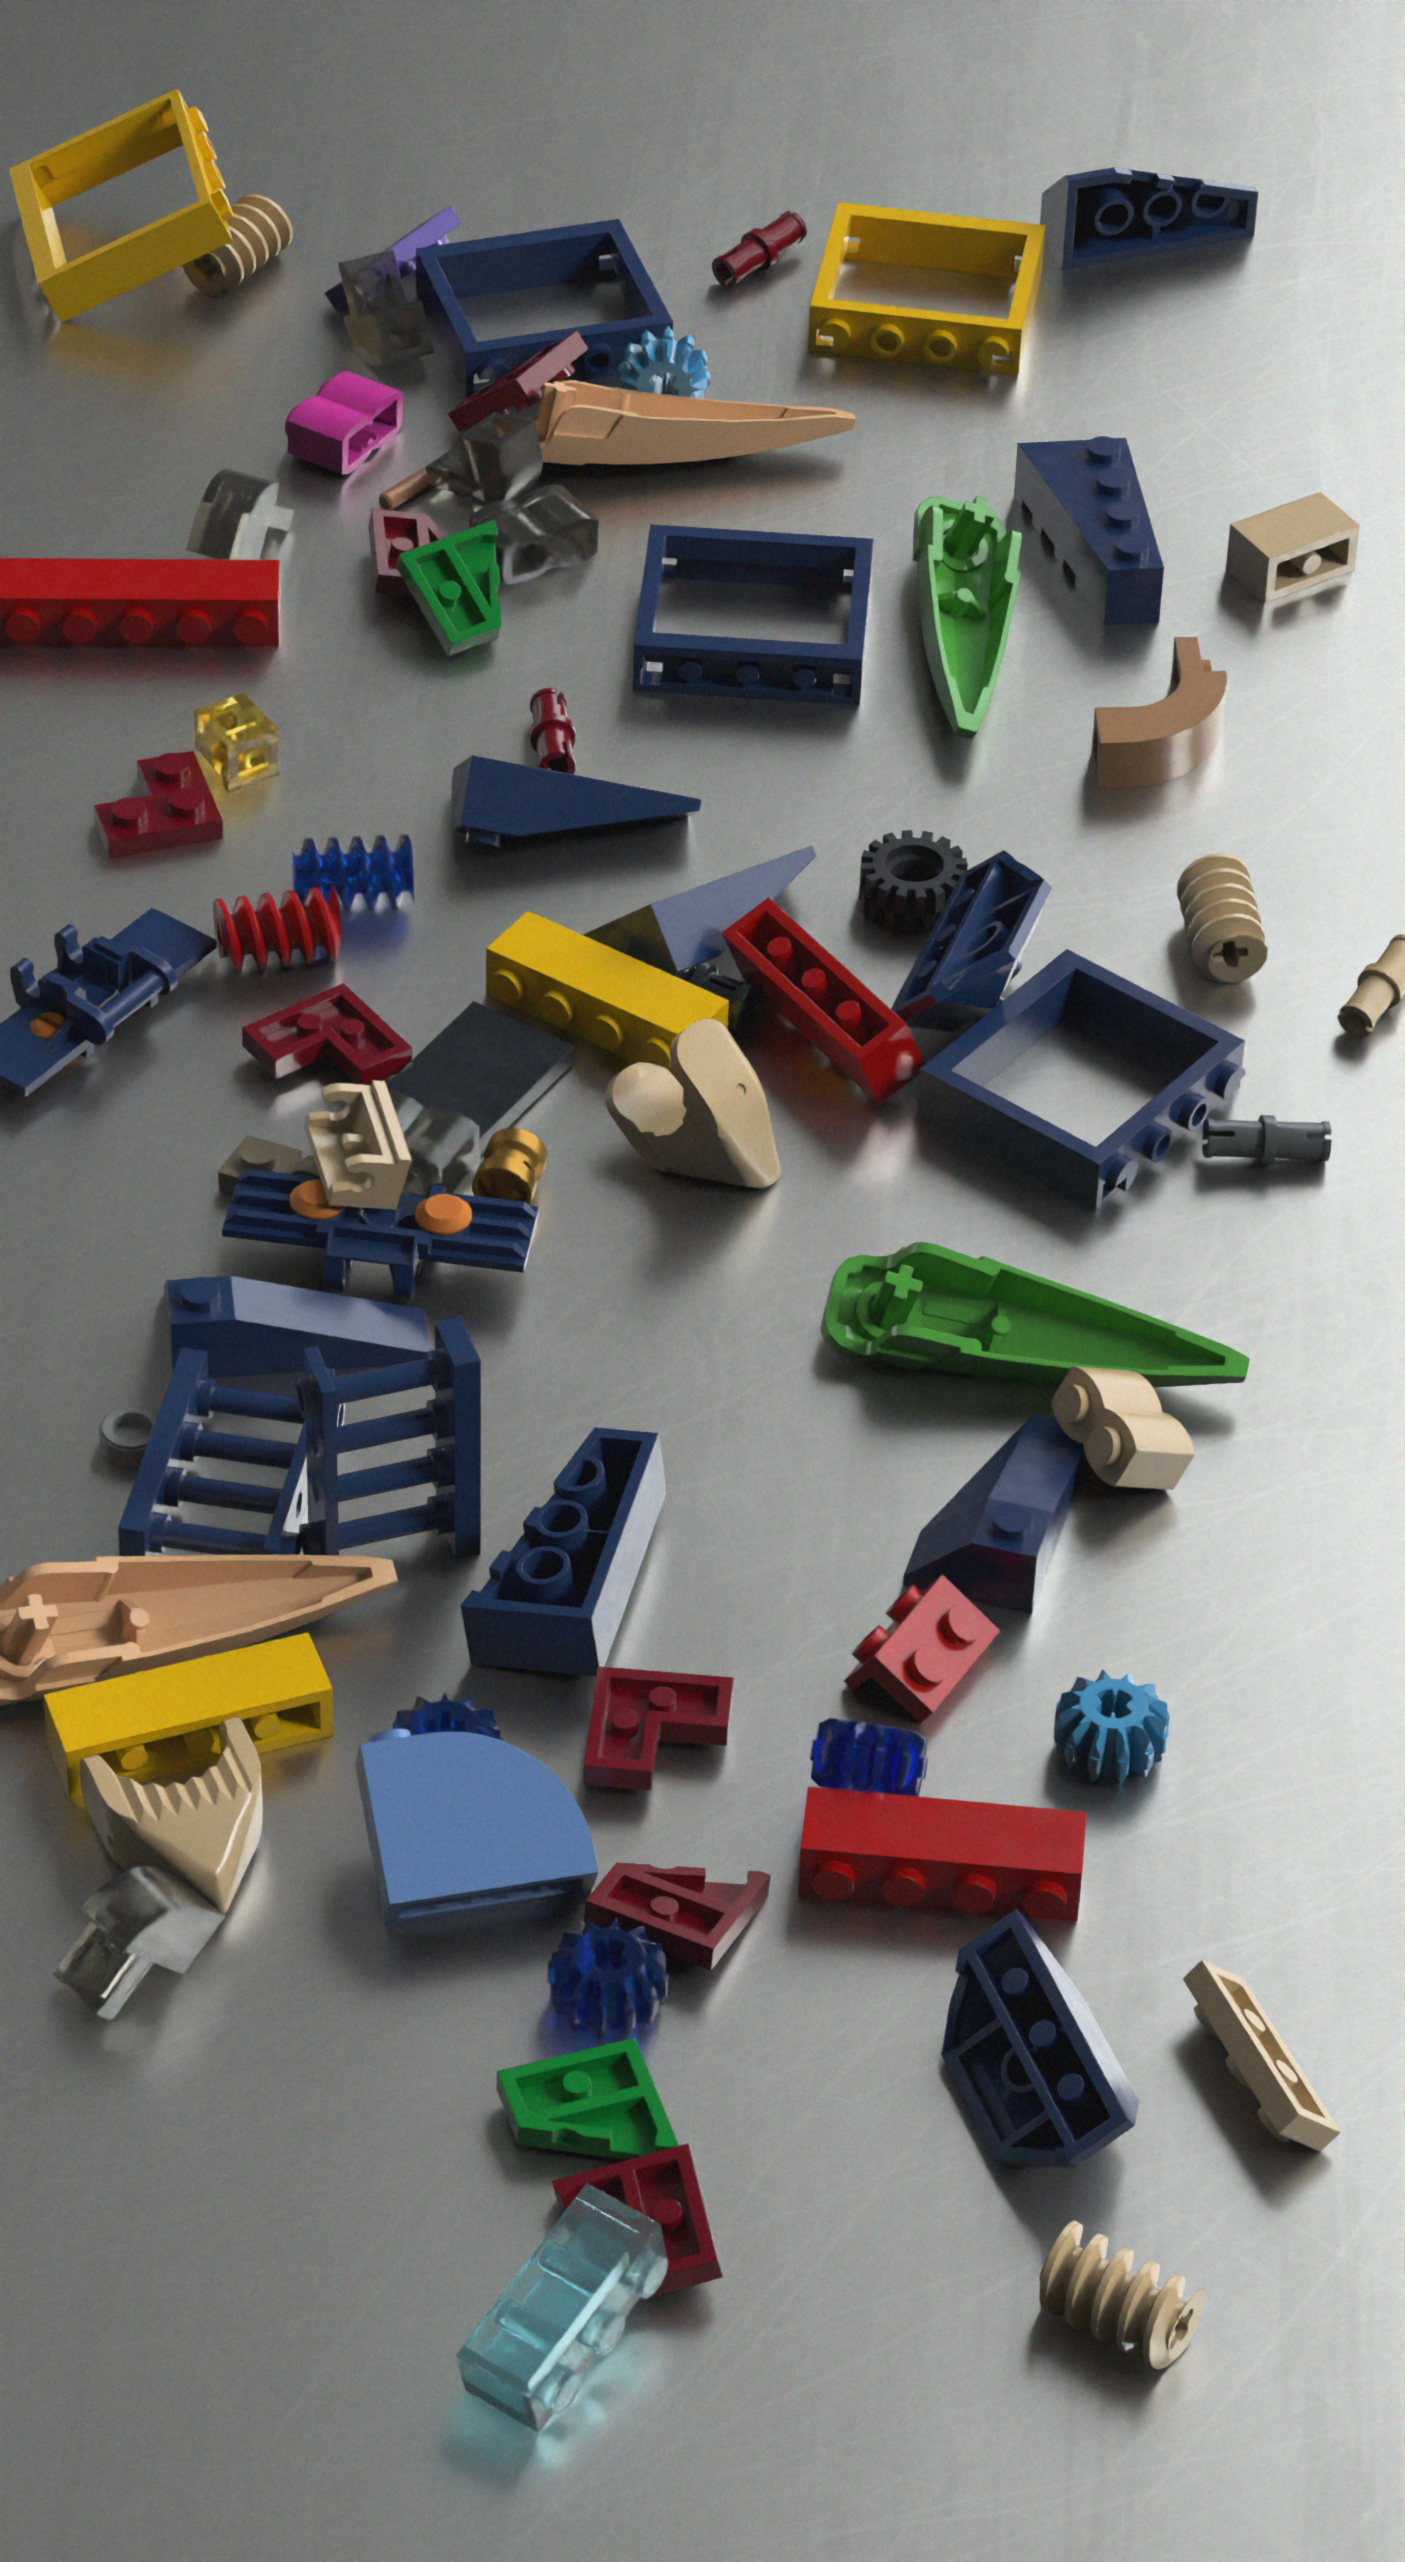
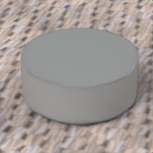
(126, 1435)

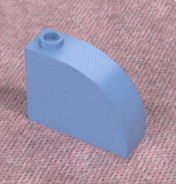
(467, 1825)

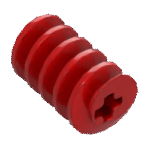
(278, 929)

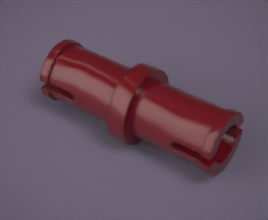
(759, 249)
(552, 732)

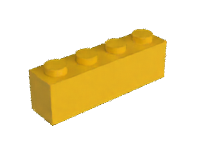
(595, 990)
(171, 1714)

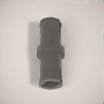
(1266, 1139)

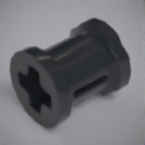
(742, 997)

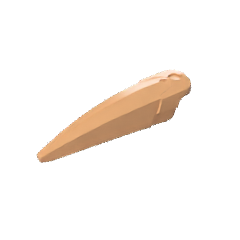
(629, 427)
(140, 1613)

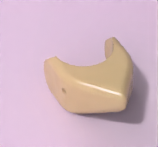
(705, 1123)
(191, 1829)

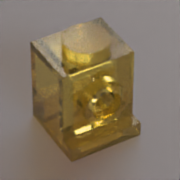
(237, 741)

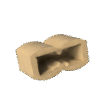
(1122, 1428)

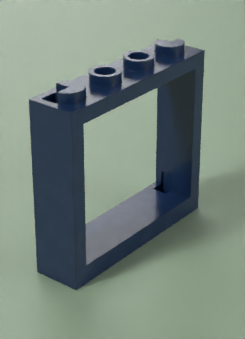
(528, 262)
(753, 665)
(955, 1079)

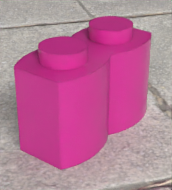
(344, 422)

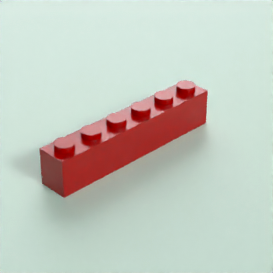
(140, 602)

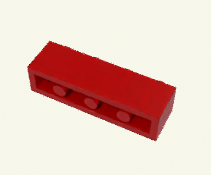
(824, 1001)
(942, 1853)

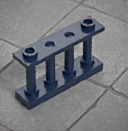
(180, 1438)
(450, 1466)

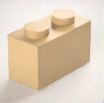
(1292, 547)

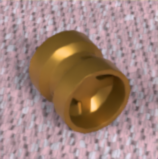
(511, 1166)

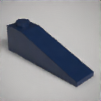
(267, 1325)
(1004, 1521)

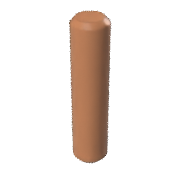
(404, 490)

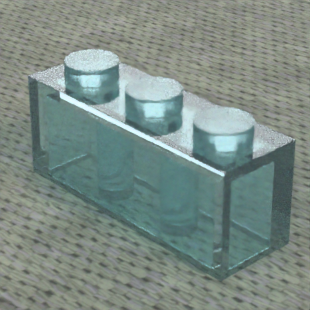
(563, 2309)

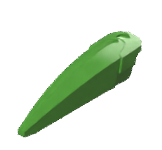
(964, 601)
(1004, 1323)

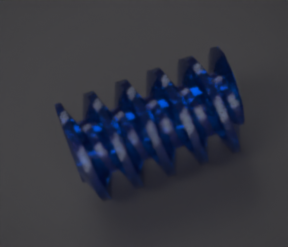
(356, 871)

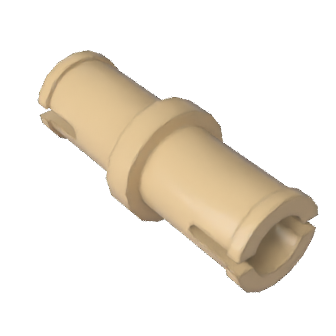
(1379, 988)

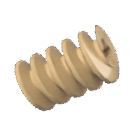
(257, 233)
(1221, 918)
(1116, 2301)

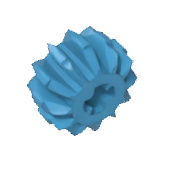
(669, 357)
(1111, 1727)

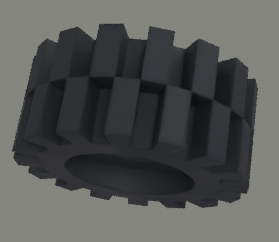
(908, 879)

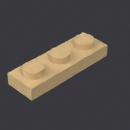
(1260, 2057)

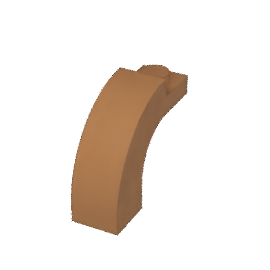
(1163, 738)

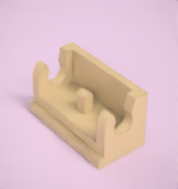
(359, 1148)

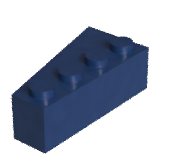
(1098, 521)
(573, 1569)

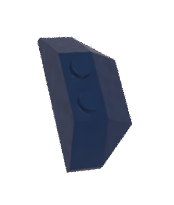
(974, 946)
(1032, 2053)

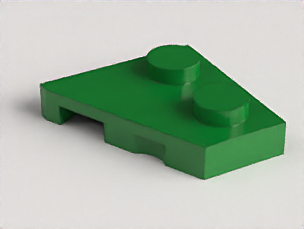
(457, 586)
(587, 2103)

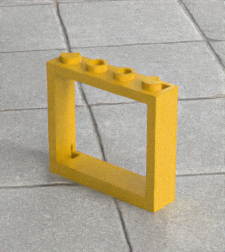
(98, 158)
(932, 243)

